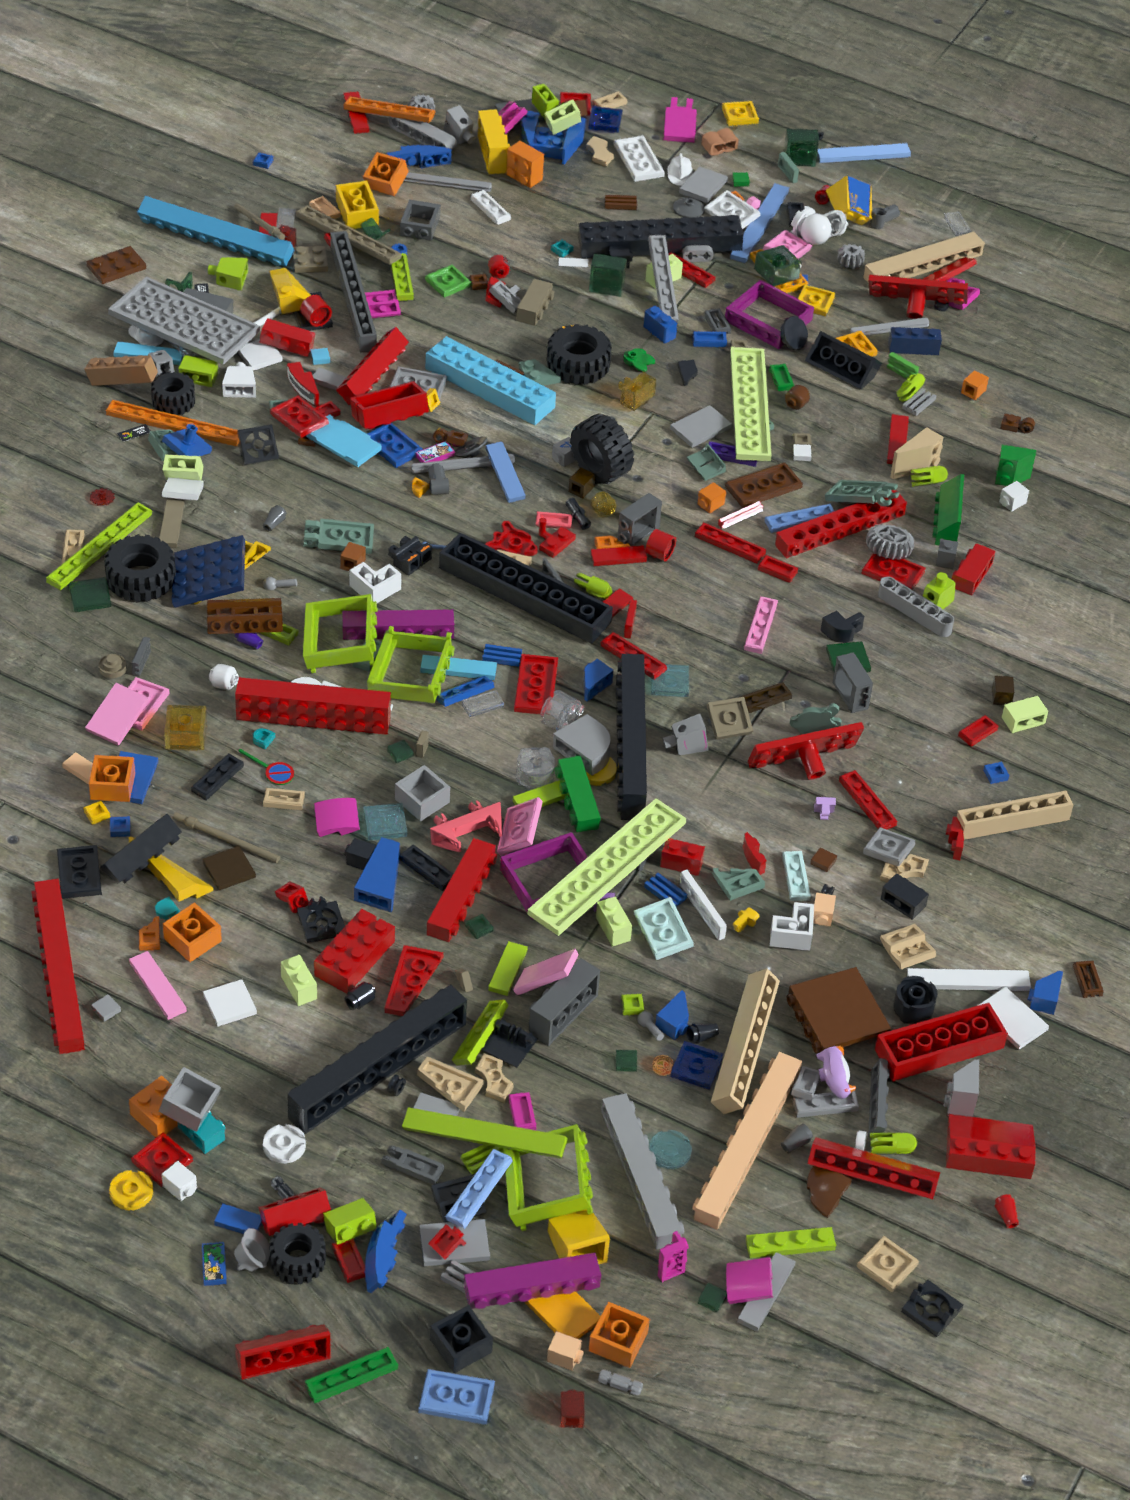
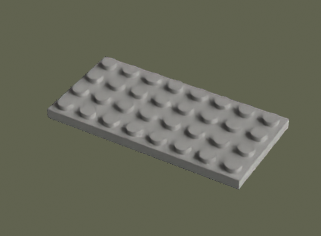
(184, 320)

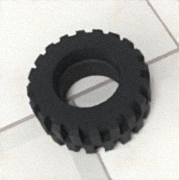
(583, 340)
(602, 448)
(145, 583)

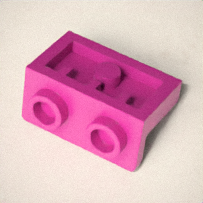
(673, 1258)

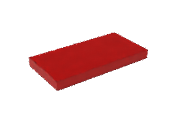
(535, 682)

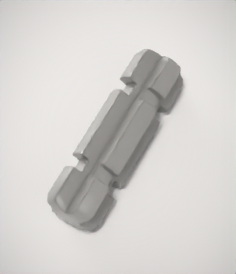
(620, 1382)

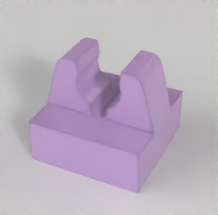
(824, 806)

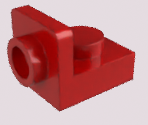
(293, 895)
(447, 1241)

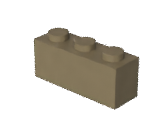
(535, 302)

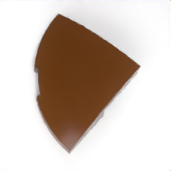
(826, 1189)

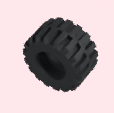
(173, 393)
(297, 1268)

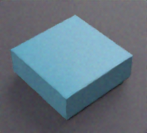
(320, 356)

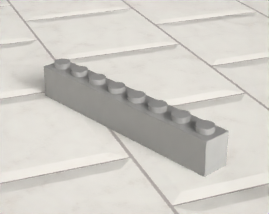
(641, 1170)

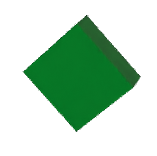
(740, 179)

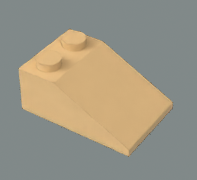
(917, 453)

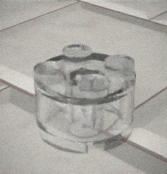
(560, 710)
(535, 767)

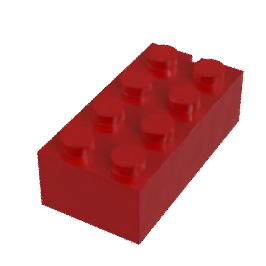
(389, 405)
(354, 951)

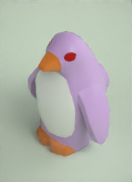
(835, 1071)

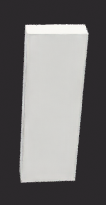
(490, 207)

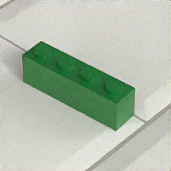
(578, 794)

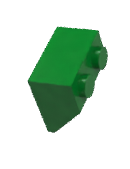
(1014, 465)

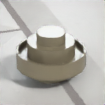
(112, 666)

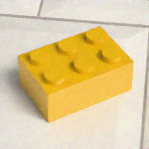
(356, 203)

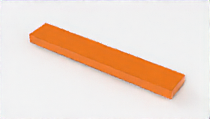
(389, 109)

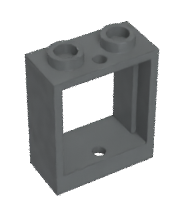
(424, 211)
(645, 508)
(852, 682)

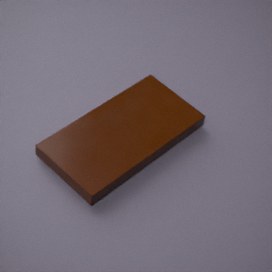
(763, 485)

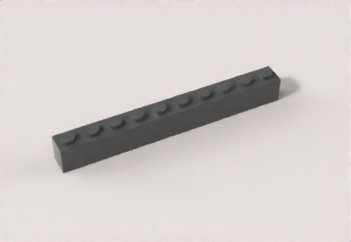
(353, 291)

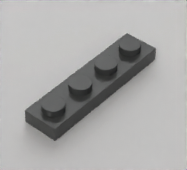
(878, 1096)

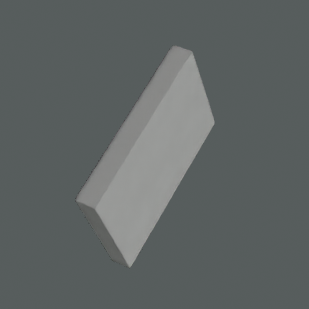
(703, 184)
(424, 379)
(701, 426)
(475, 1249)

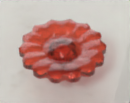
(102, 497)

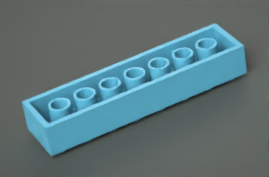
(490, 380)

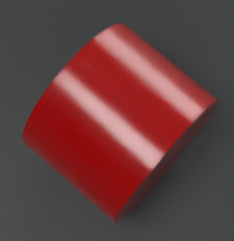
(316, 310)
(660, 545)

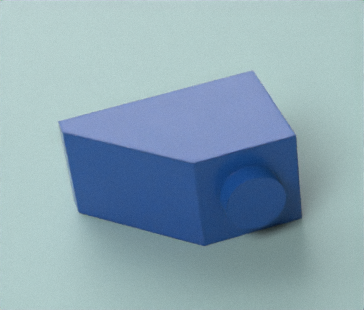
(596, 678)
(1046, 993)
(674, 1017)

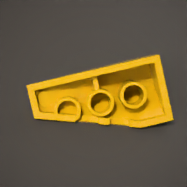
(287, 290)

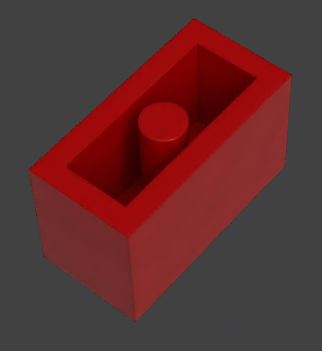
(682, 856)

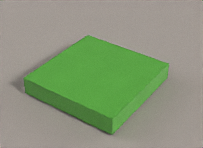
(448, 280)

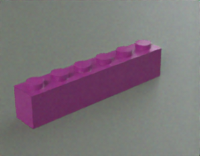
(408, 621)
(532, 1281)

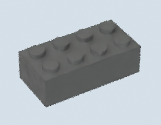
(564, 1002)

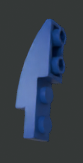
(423, 155)
(380, 1251)

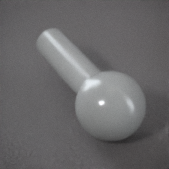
(271, 583)
(646, 1019)

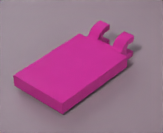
(680, 122)

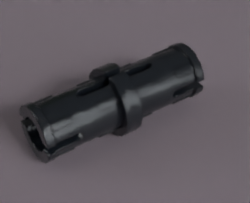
(578, 513)

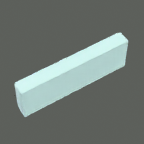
(796, 876)

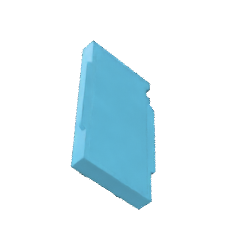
(345, 441)

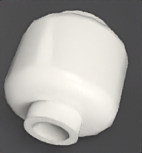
(223, 676)

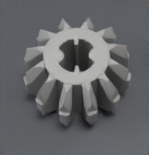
(422, 102)
(851, 256)

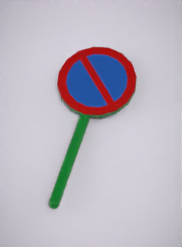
(277, 773)

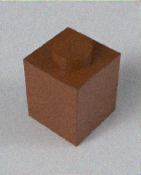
(352, 556)

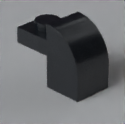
(841, 629)

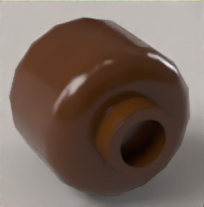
(797, 397)

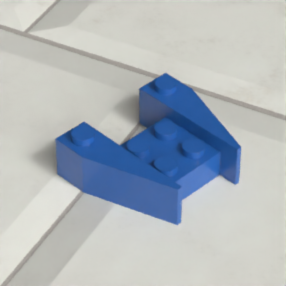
(552, 146)

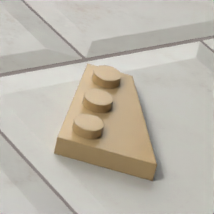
(450, 1082)

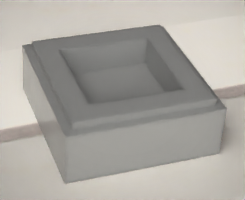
(106, 1008)

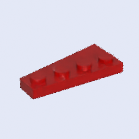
(411, 976)

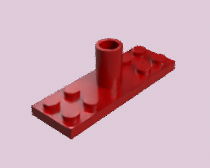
(918, 291)
(807, 748)

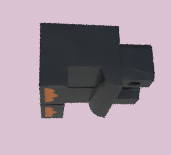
(410, 554)

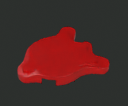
(513, 541)

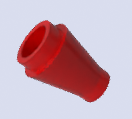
(821, 195)
(1006, 1208)

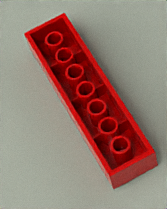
(313, 705)

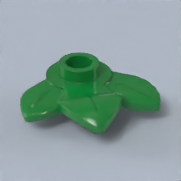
(638, 359)

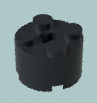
(915, 1000)

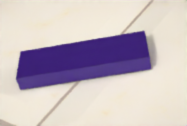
(728, 453)

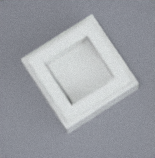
(801, 452)

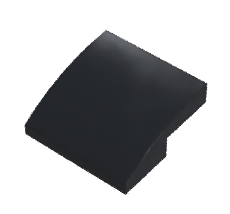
(448, 1192)

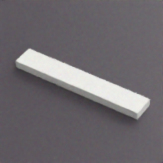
(974, 979)

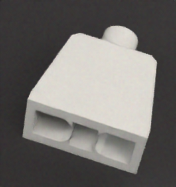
(239, 381)

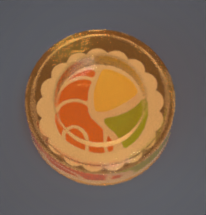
(662, 1065)

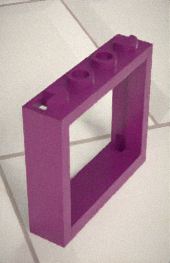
(736, 317)
(534, 854)

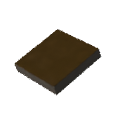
(229, 868)

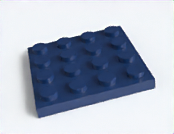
(209, 571)

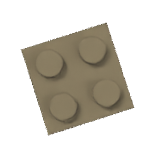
(310, 259)
(729, 718)

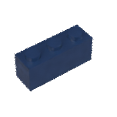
(914, 341)

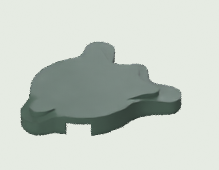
(816, 719)

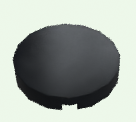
(794, 333)

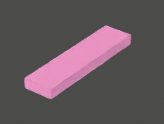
(760, 625)
(157, 985)

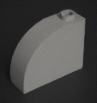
(586, 739)

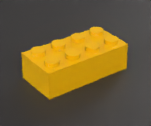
(493, 141)

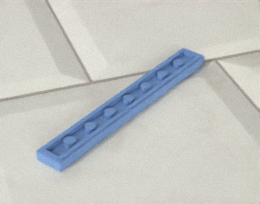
(758, 226)

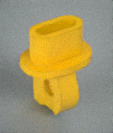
(746, 917)

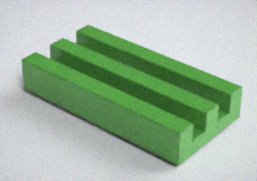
(904, 368)

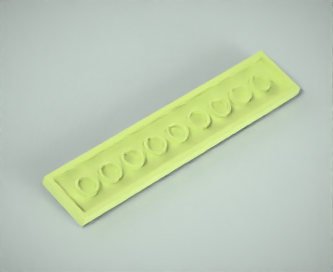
(750, 404)
(606, 867)

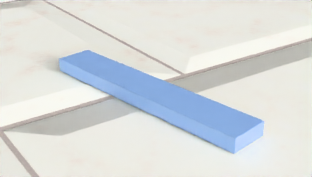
(863, 153)

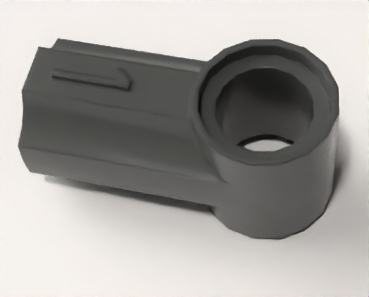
(883, 215)
(438, 482)

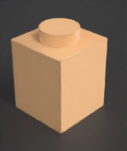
(823, 909)
(564, 1351)

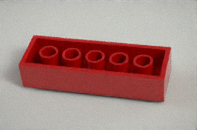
(941, 1041)

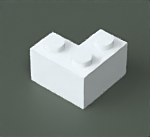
(378, 584)
(793, 931)

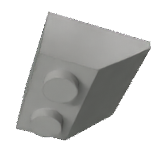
(963, 1091)

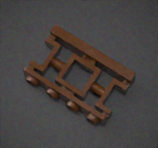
(244, 616)

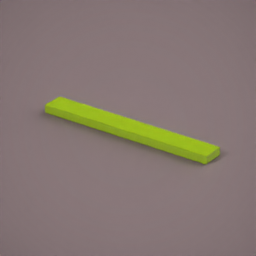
(98, 546)
(485, 1133)

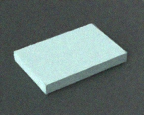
(663, 928)

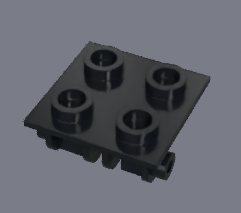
(509, 1043)

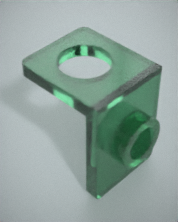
(372, 229)
(181, 286)

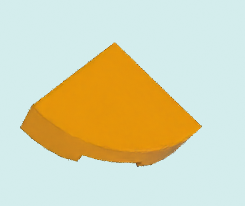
(419, 487)

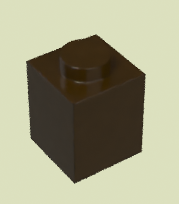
(581, 482)
(1002, 690)

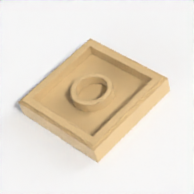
(887, 1264)

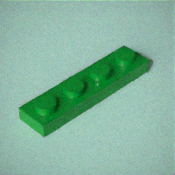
(351, 1375)

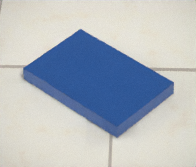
(395, 445)
(144, 771)

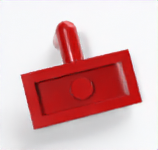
(554, 542)

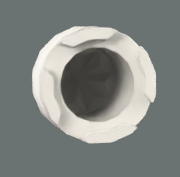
(811, 226)

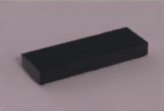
(217, 776)
(426, 867)

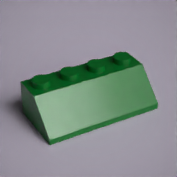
(948, 510)

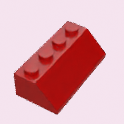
(283, 1351)

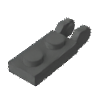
(413, 1164)

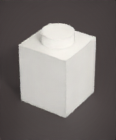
(1014, 496)
(179, 1181)

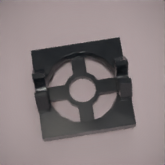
(247, 458)
(322, 933)
(933, 1327)

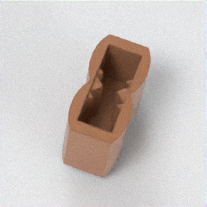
(719, 141)

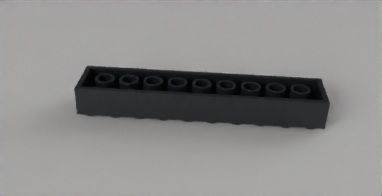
(718, 232)
(525, 587)
(631, 736)
(376, 1059)

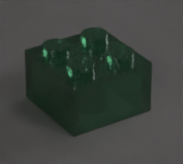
(802, 146)
(777, 265)
(607, 275)

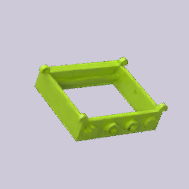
(411, 641)
(343, 655)
(522, 1215)

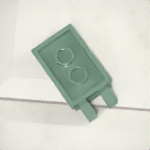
(862, 492)
(337, 534)

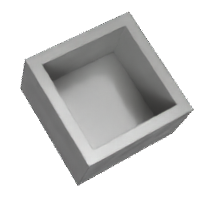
(422, 793)
(189, 1099)

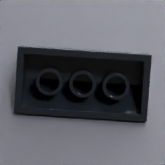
(843, 360)
(141, 849)

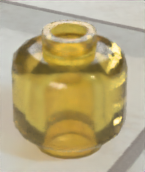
(602, 503)

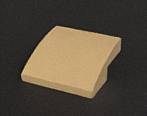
(907, 946)

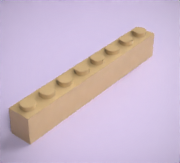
(927, 258)
(745, 1041)

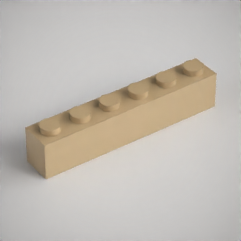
(1015, 814)

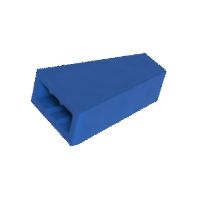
(379, 877)

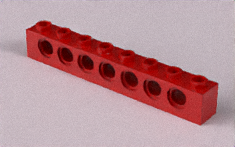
(837, 525)

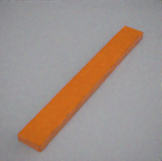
(171, 422)

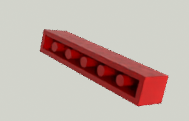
(373, 365)
(461, 890)
(874, 1168)

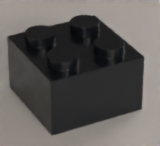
(461, 1339)

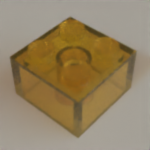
(185, 727)

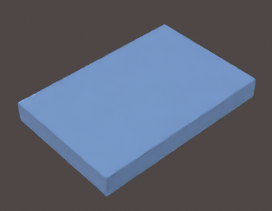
(456, 1396)

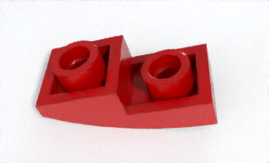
(956, 838)
(751, 852)

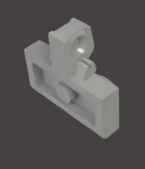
(506, 295)

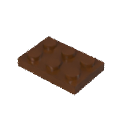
(116, 265)

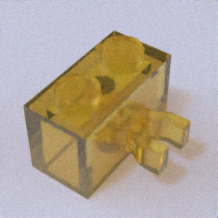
(637, 391)

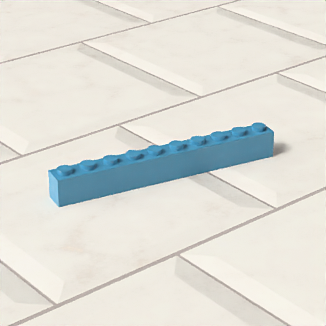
(215, 231)

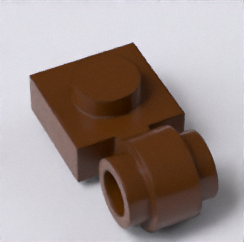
(1013, 423)
(454, 437)

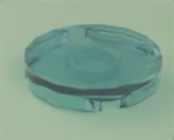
(671, 1149)

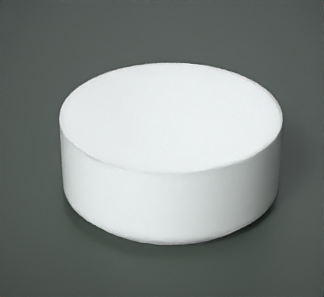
(861, 1140)

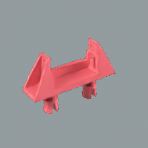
(446, 831)

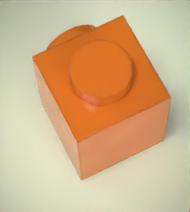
(974, 385)
(711, 497)

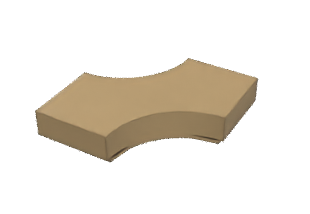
(598, 148)
(911, 867)
(497, 1084)

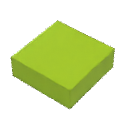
(632, 1004)

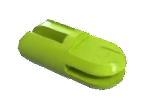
(910, 386)
(932, 474)
(594, 586)
(892, 1143)

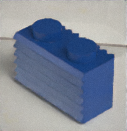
(660, 324)

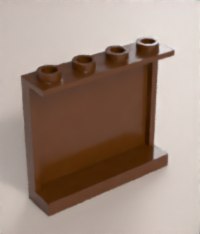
(837, 1010)

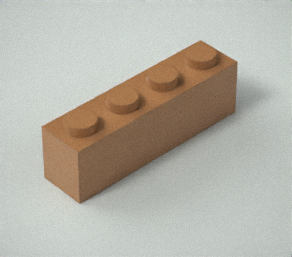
(121, 370)

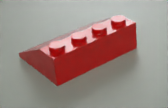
(990, 1146)

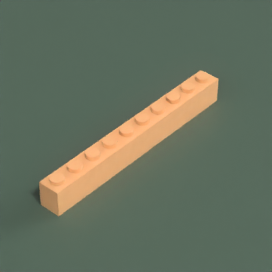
(747, 1141)

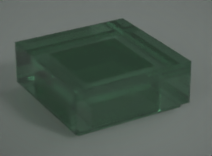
(400, 751)
(479, 926)
(626, 1060)
(712, 1297)

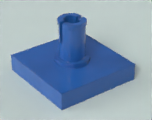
(187, 442)

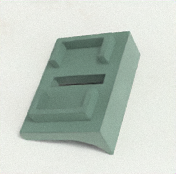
(159, 446)
(706, 456)

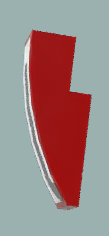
(303, 383)

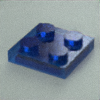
(605, 119)
(697, 1065)

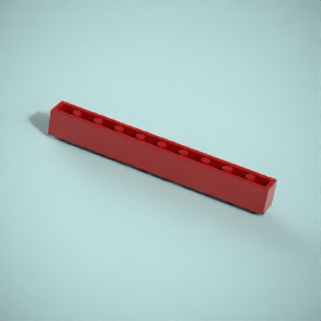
(59, 967)

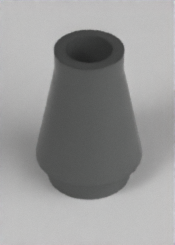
(275, 517)
(798, 1137)

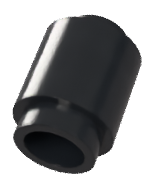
(360, 996)

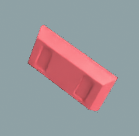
(555, 520)

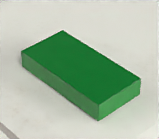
(781, 377)

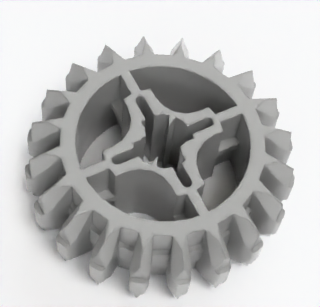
(890, 541)

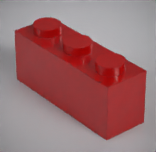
(287, 337)
(973, 568)
(296, 1209)

